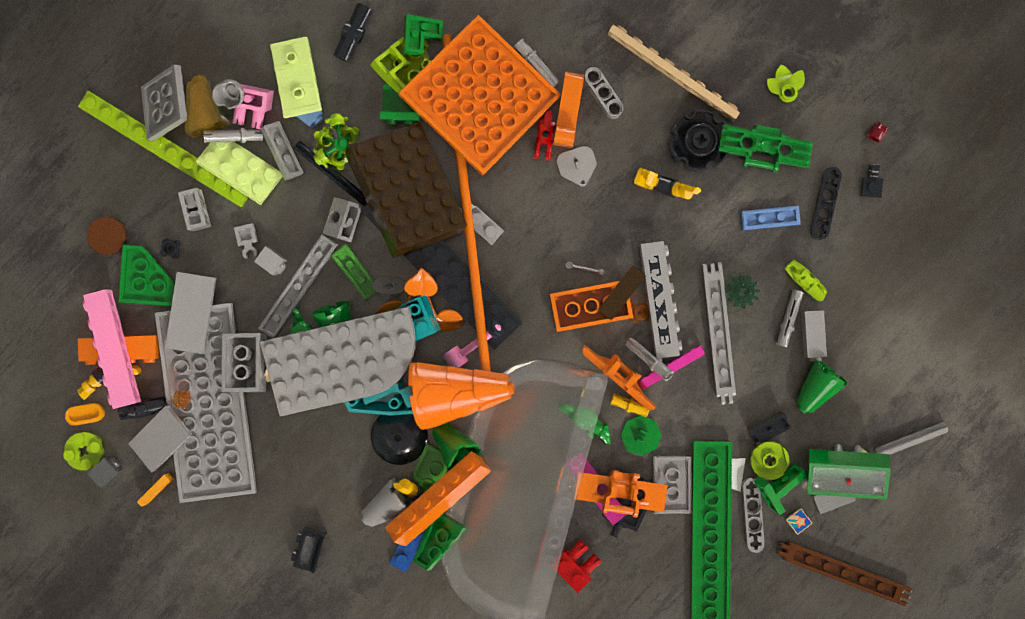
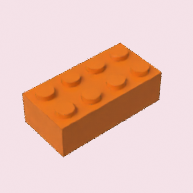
(580, 307)

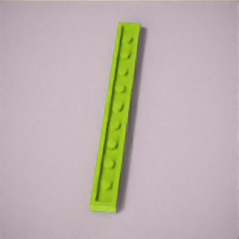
(161, 147)

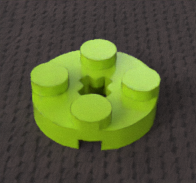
(776, 451)
(73, 454)

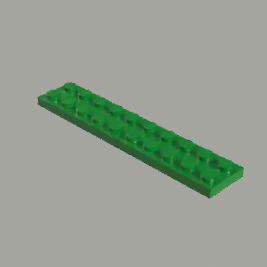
(711, 529)

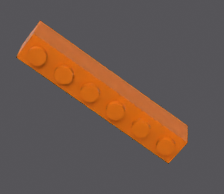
(437, 499)

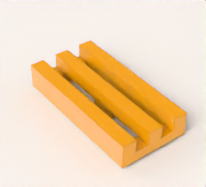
(155, 489)

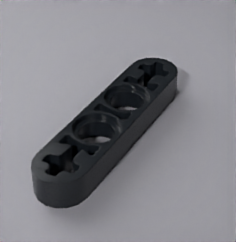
(824, 203)

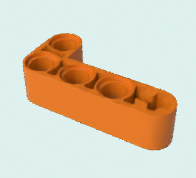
(568, 110)

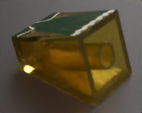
(201, 108)

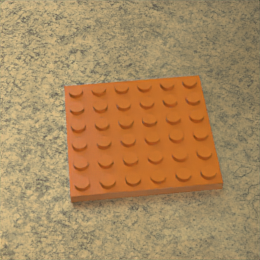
(479, 95)

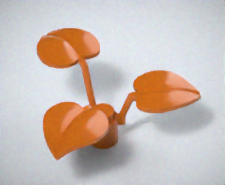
(424, 285)

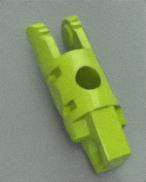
(806, 280)

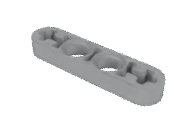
(752, 514)

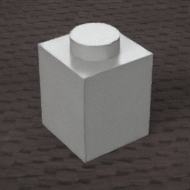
(271, 261)

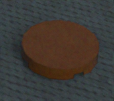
(106, 236)

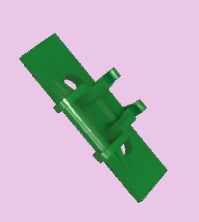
(768, 141)

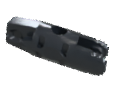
(144, 408)

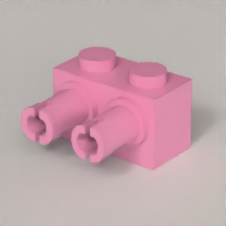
(256, 99)

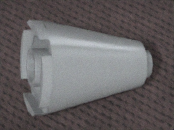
(385, 505)

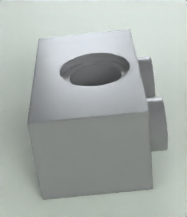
(342, 219)

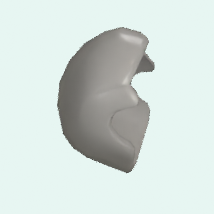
(228, 93)

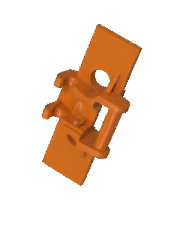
(610, 368)
(622, 486)

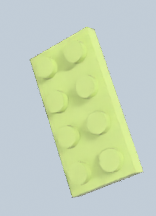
(240, 169)

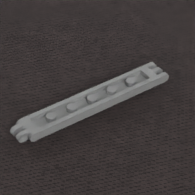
(719, 332)

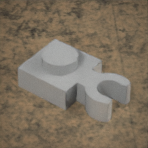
(246, 237)

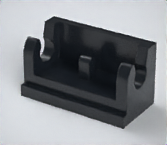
(769, 428)

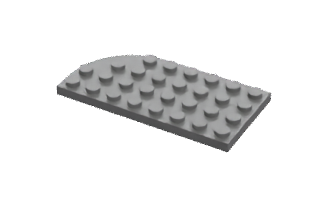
(339, 360)

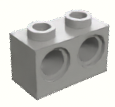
(194, 209)

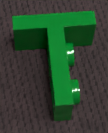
(777, 489)

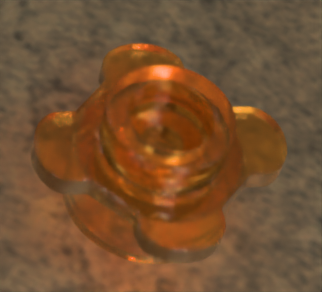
(643, 307)
(181, 398)

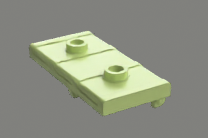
(295, 77)

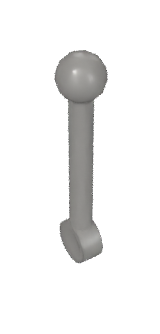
(569, 265)

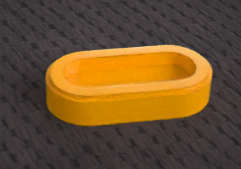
(84, 413)

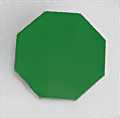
(641, 435)

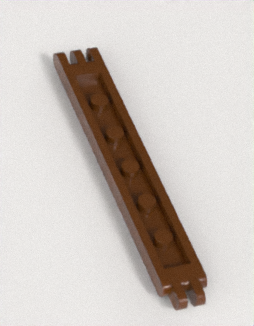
(845, 573)

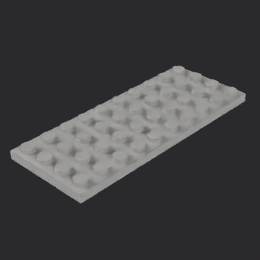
(219, 452)

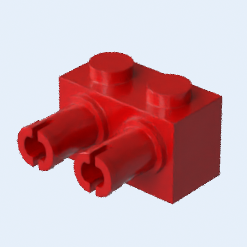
(574, 573)

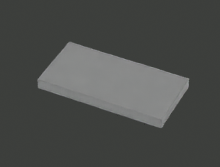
(190, 313)

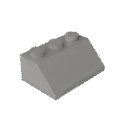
(243, 363)

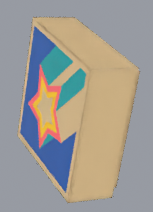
(798, 521)

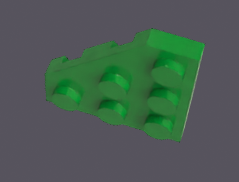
(144, 279)

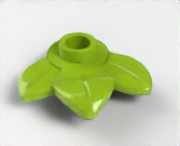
(784, 81)

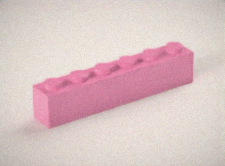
(111, 348)

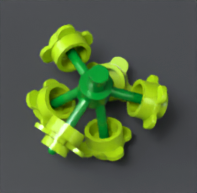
(325, 139)

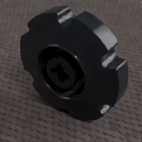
(686, 147)

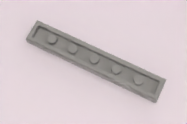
(298, 286)

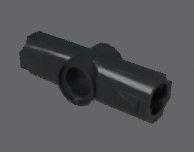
(353, 32)

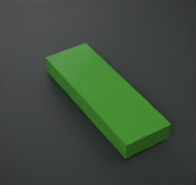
(354, 271)

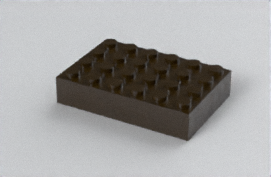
(405, 189)

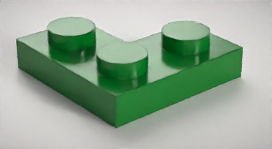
(418, 29)

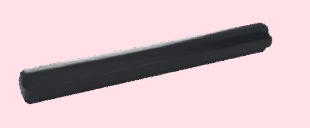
(333, 174)

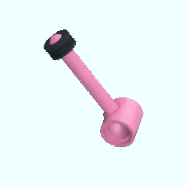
(458, 356)

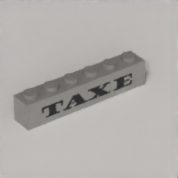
(659, 299)

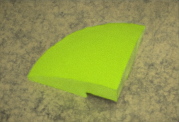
(398, 67)

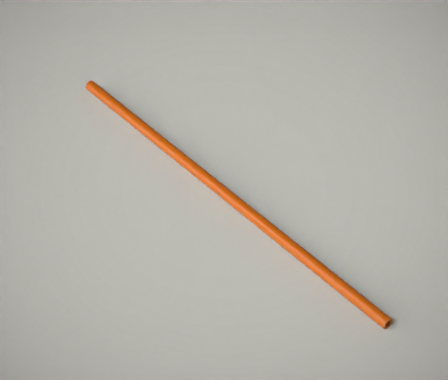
(472, 253)

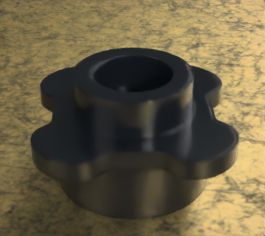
(166, 243)

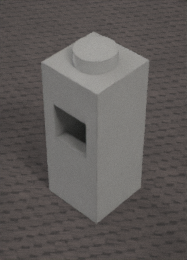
(813, 335)

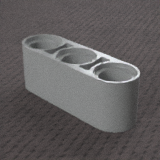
(602, 83)

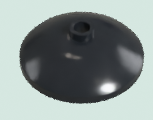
(395, 451)

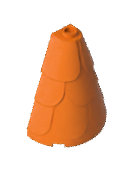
(453, 392)

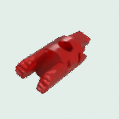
(548, 127)

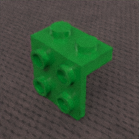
(396, 109)

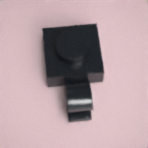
(872, 185)

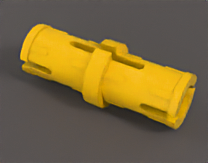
(629, 405)

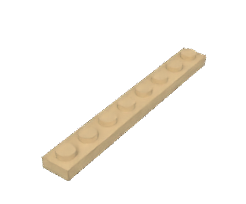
(667, 68)

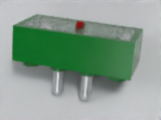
(848, 473)

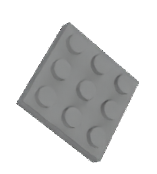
(164, 103)

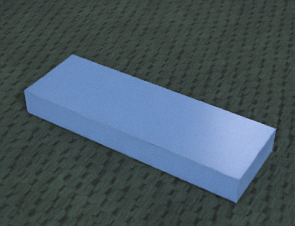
(770, 218)

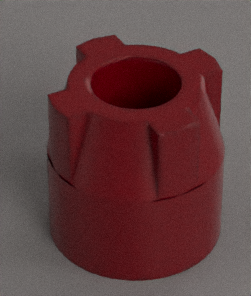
(877, 132)

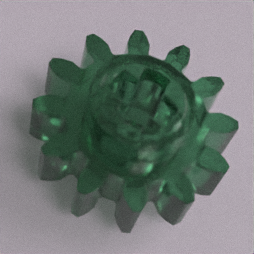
(749, 293)

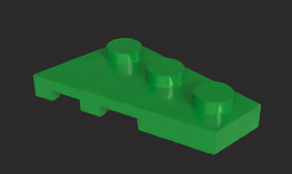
(437, 541)

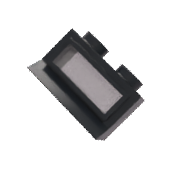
(309, 549)

